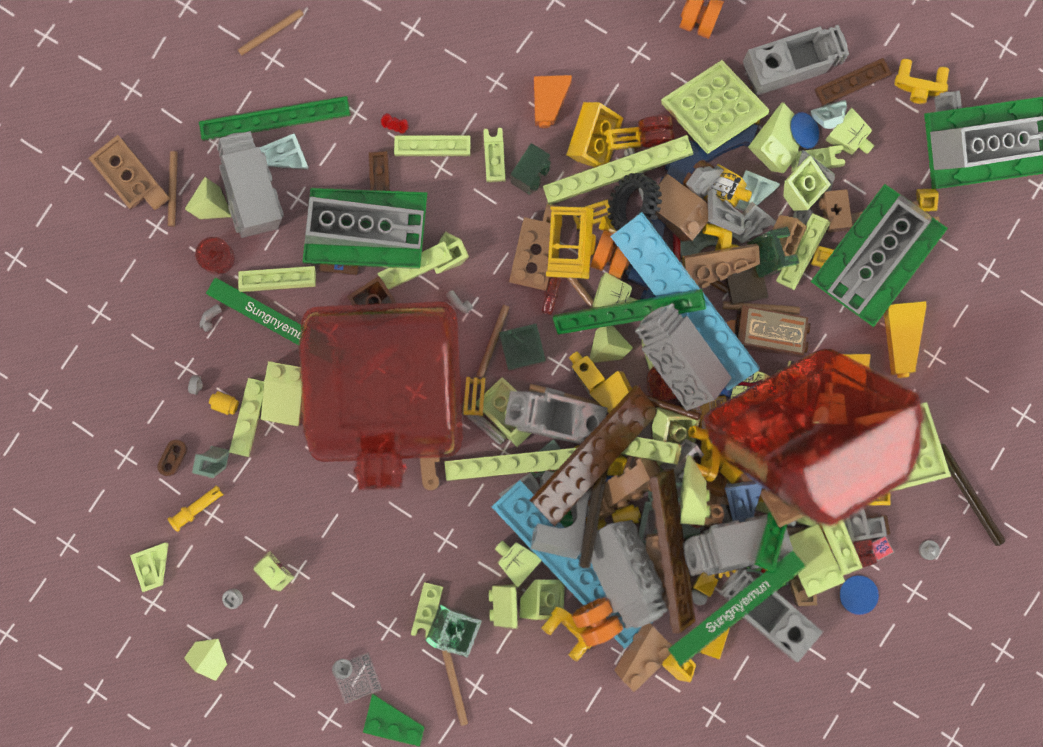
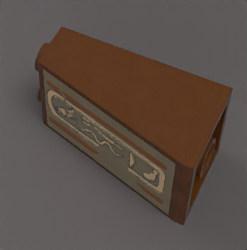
(772, 331)

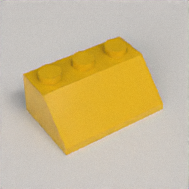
(588, 140)

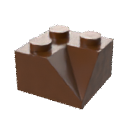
(372, 292)

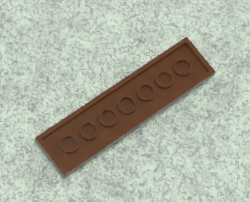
(594, 456)
(670, 541)

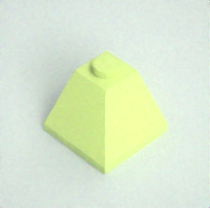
(805, 185)
(542, 599)

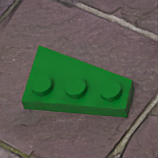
(390, 723)

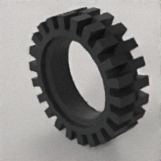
(624, 191)

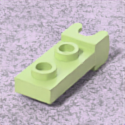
(824, 155)
(494, 156)
(427, 607)

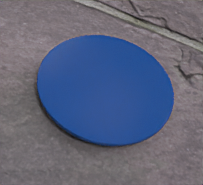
(805, 130)
(859, 595)

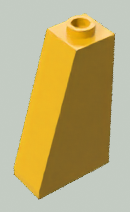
(903, 334)

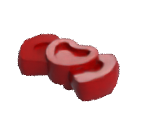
(394, 123)

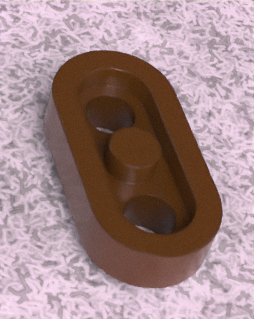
(170, 456)

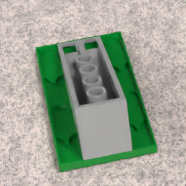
(985, 143)
(365, 228)
(879, 255)

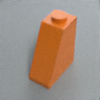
(549, 98)

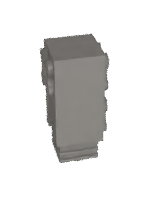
(794, 58)
(248, 185)
(682, 357)
(553, 415)
(729, 547)
(628, 574)
(775, 619)

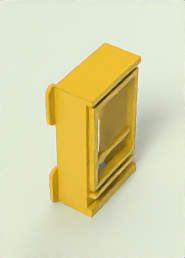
(587, 242)

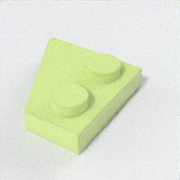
(150, 566)

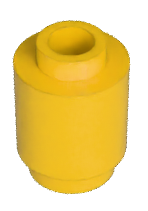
(223, 403)
(626, 514)

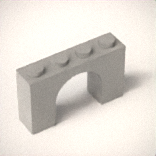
(563, 541)

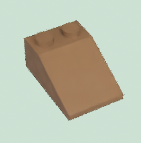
(681, 209)

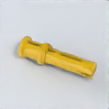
(187, 513)

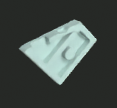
(830, 115)
(285, 153)
(760, 189)

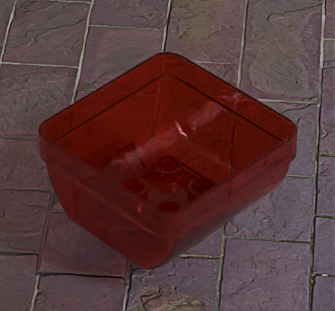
(381, 386)
(827, 468)

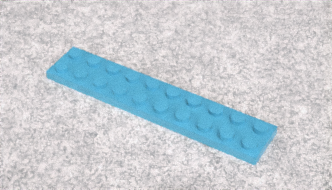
(667, 276)
(583, 583)

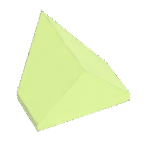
(208, 202)
(457, 250)
(608, 345)
(207, 658)

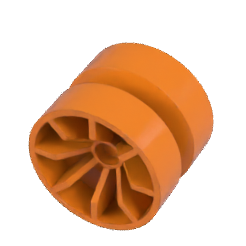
(705, 16)
(610, 253)
(598, 626)

